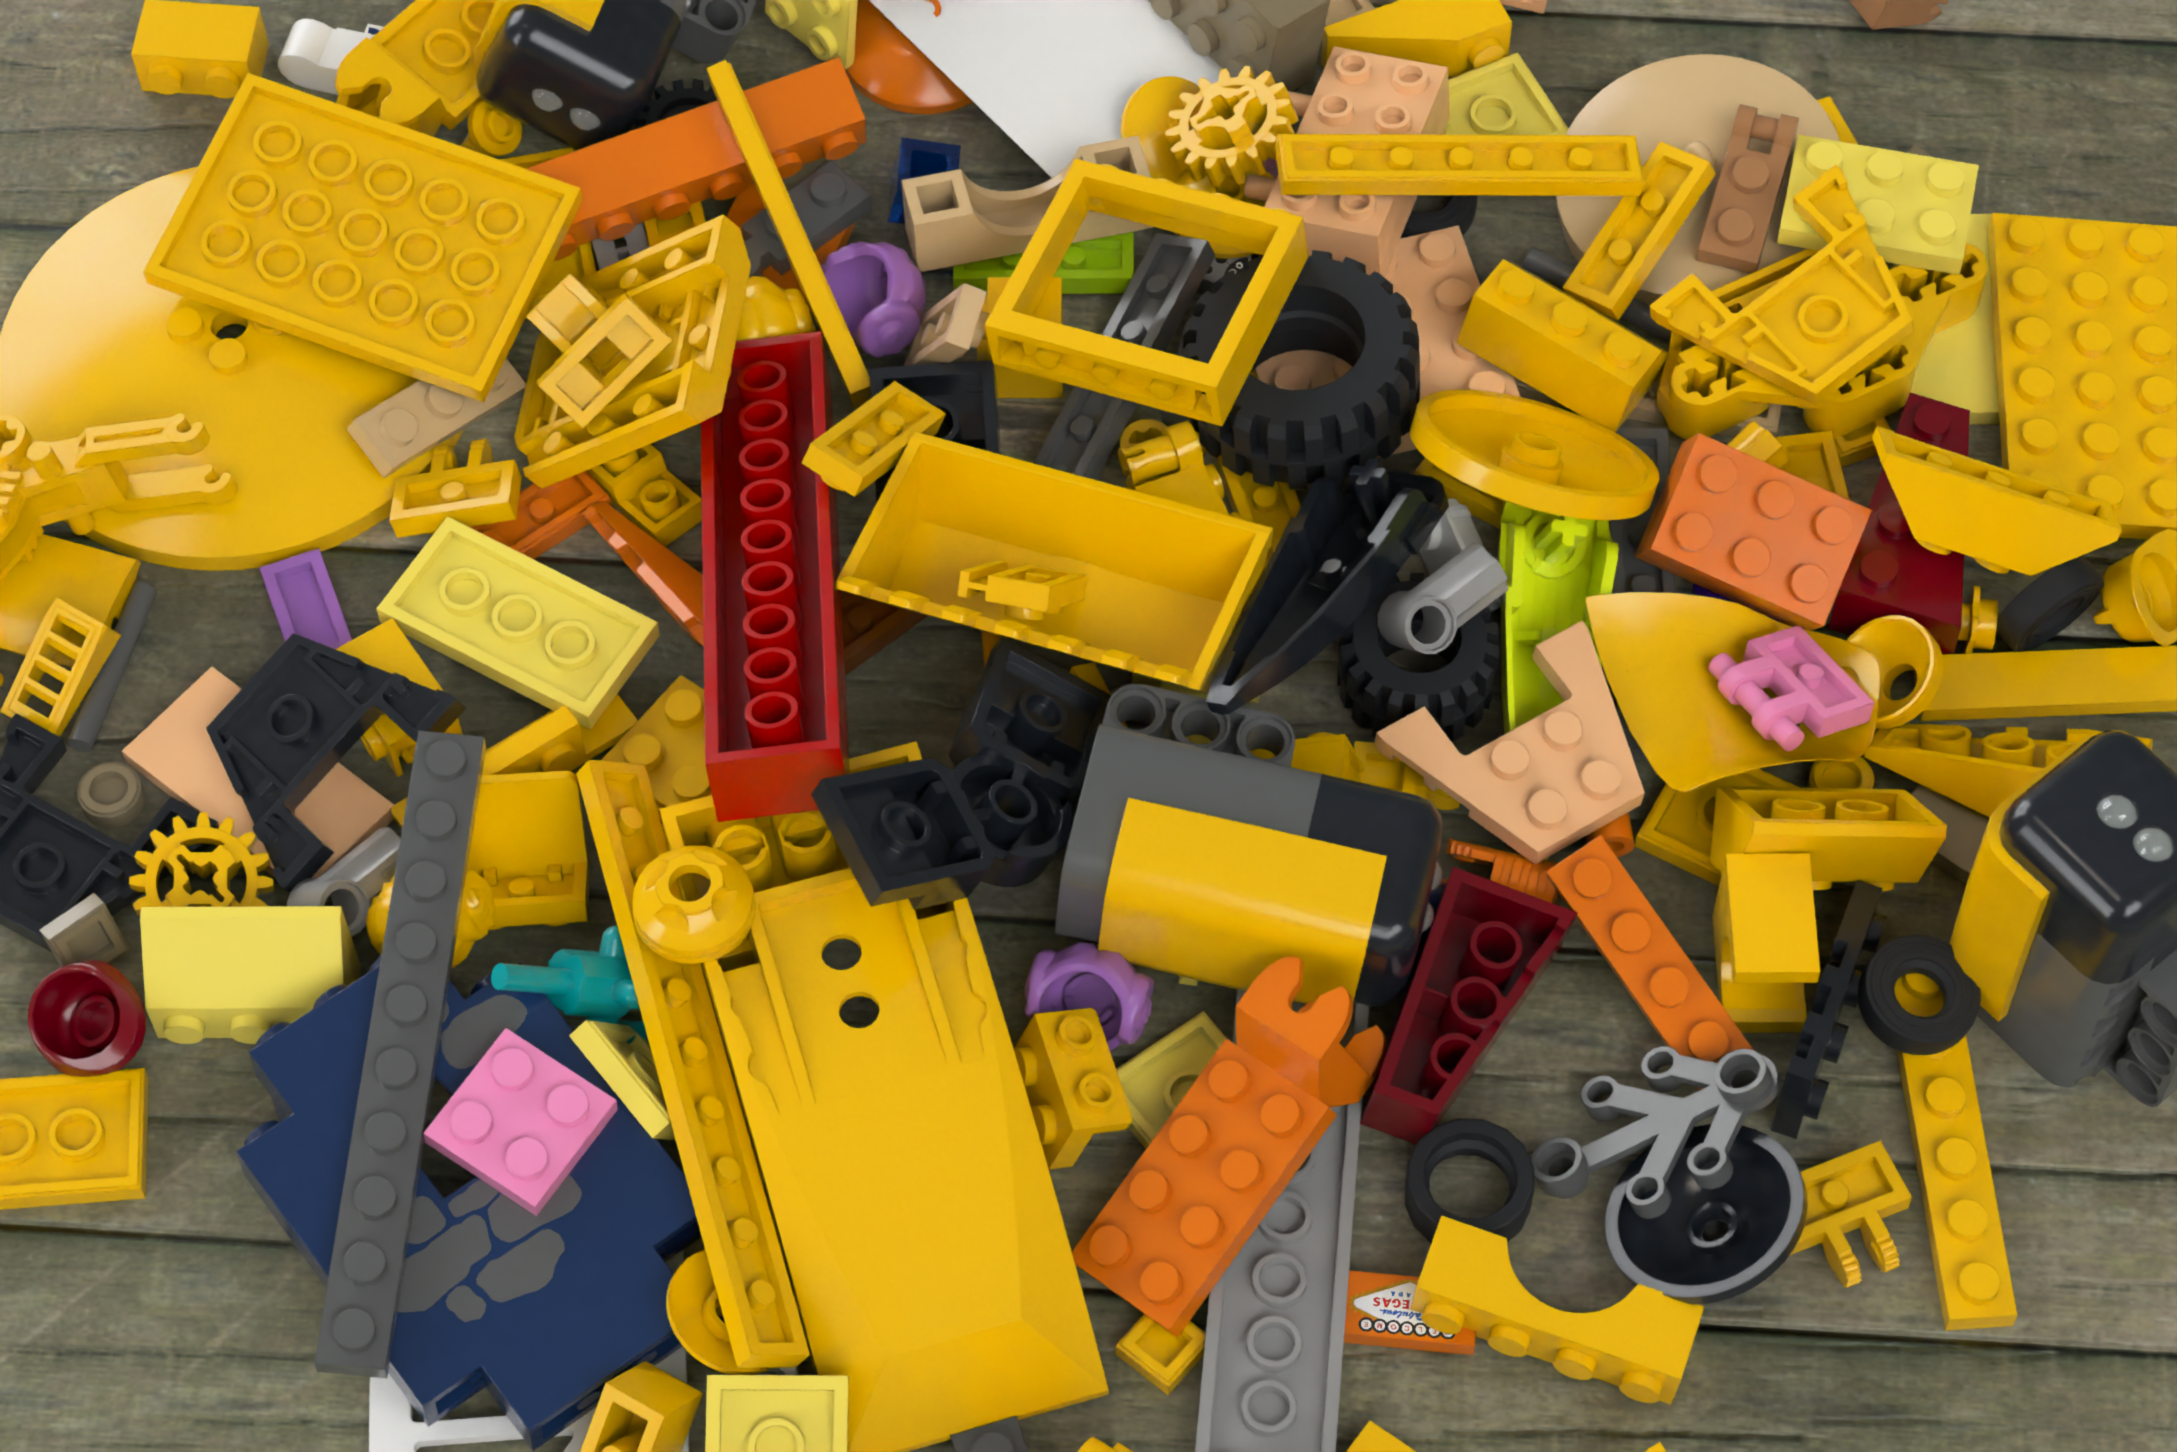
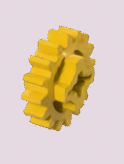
(1230, 125)
(222, 862)

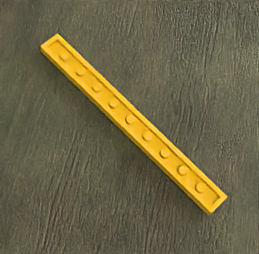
(696, 1085)

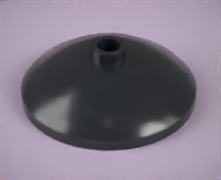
(1756, 1211)

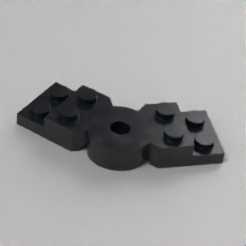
(993, 817)

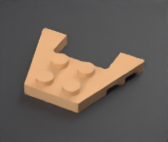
(1545, 778)

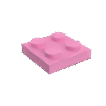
(520, 1121)

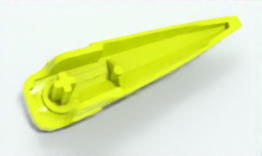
(1550, 573)

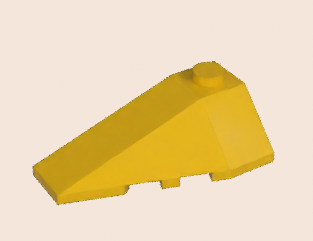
(1966, 768)

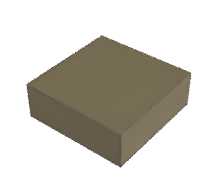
(85, 934)

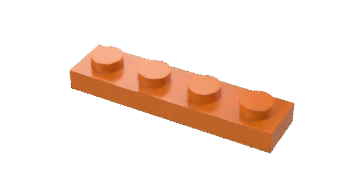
(1644, 954)

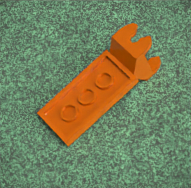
(1230, 1147)

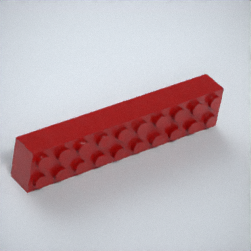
(770, 586)

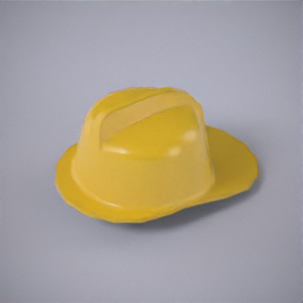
(2142, 592)

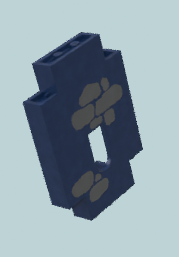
(487, 1288)

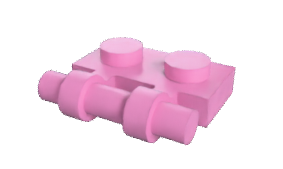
(1803, 677)

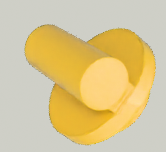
(492, 131)

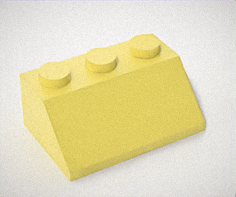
(240, 967)

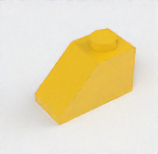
(642, 1413)

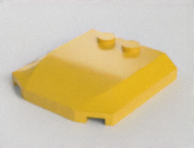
(697, 296)

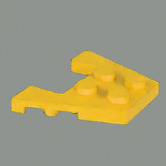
(1815, 322)

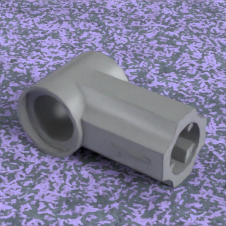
(1446, 600)
(353, 879)

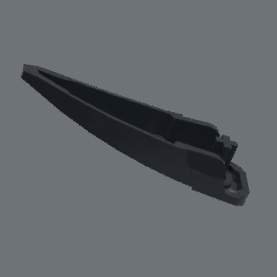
(1325, 575)

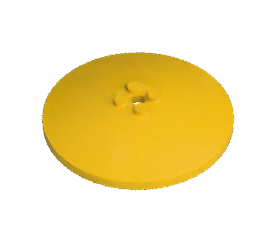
(108, 349)

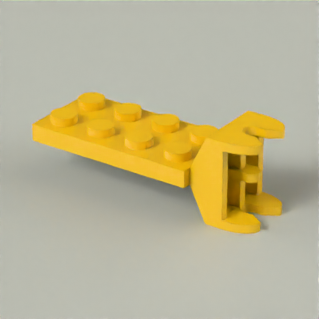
(418, 66)

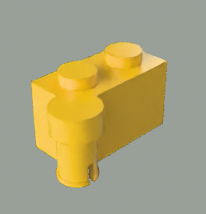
(1174, 469)

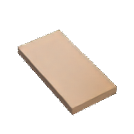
(185, 765)

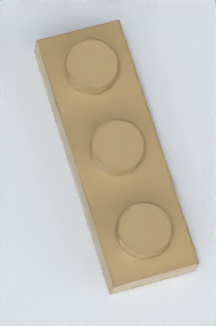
(950, 328)
(425, 418)

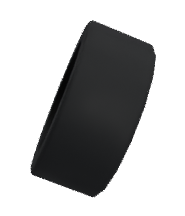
(1478, 1139)

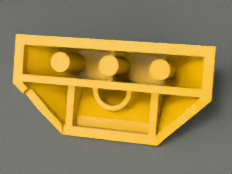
(1990, 511)

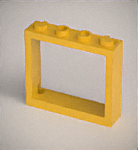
(1128, 368)

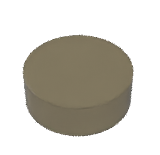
(111, 795)

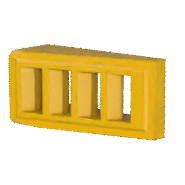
(48, 640)

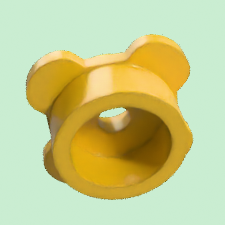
(1978, 622)

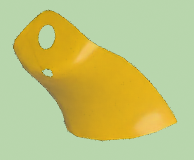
(1658, 670)

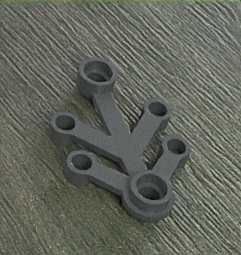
(1663, 1121)

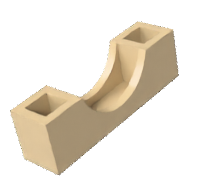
(962, 223)

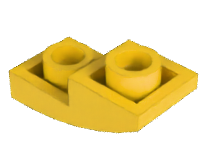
(649, 494)

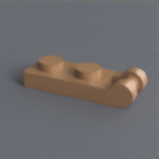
(1747, 191)

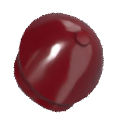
(87, 1019)

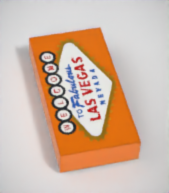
(1381, 1316)

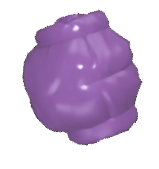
(877, 295)
(1095, 980)

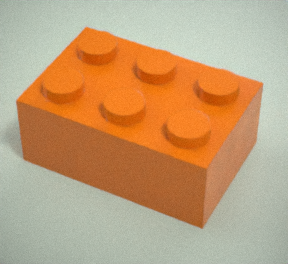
(1753, 533)

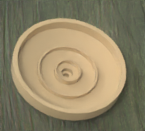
(1692, 108)

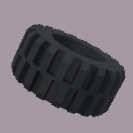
(1325, 428)

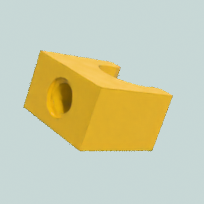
(1765, 940)

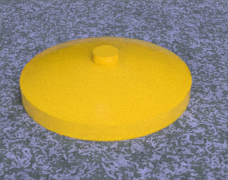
(1534, 454)

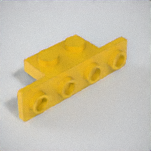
(551, 744)

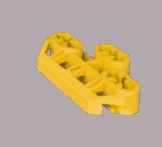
(1716, 394)

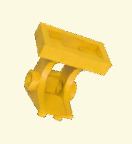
(599, 346)

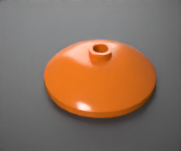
(895, 71)

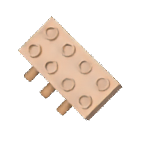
(1361, 96)

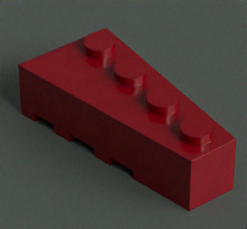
(1889, 566)
(1464, 991)

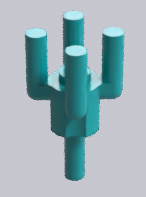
(580, 982)

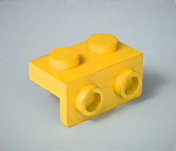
(1070, 1082)

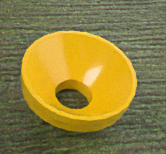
(1900, 646)
(699, 928)

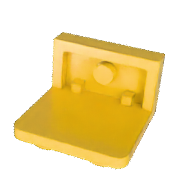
(532, 848)

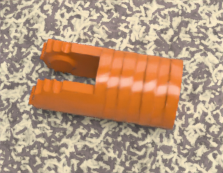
(1508, 868)

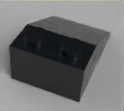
(960, 390)

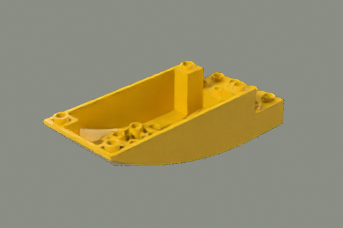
(893, 1148)

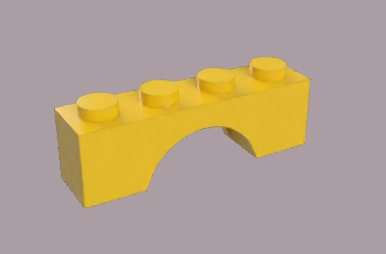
(1632, 1344)

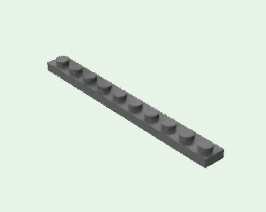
(401, 1057)

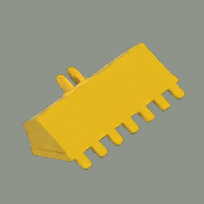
(1158, 572)

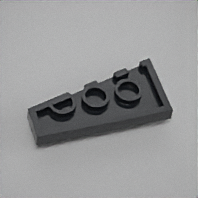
(1822, 1033)

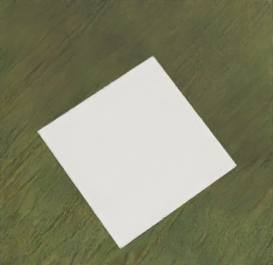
(1050, 67)

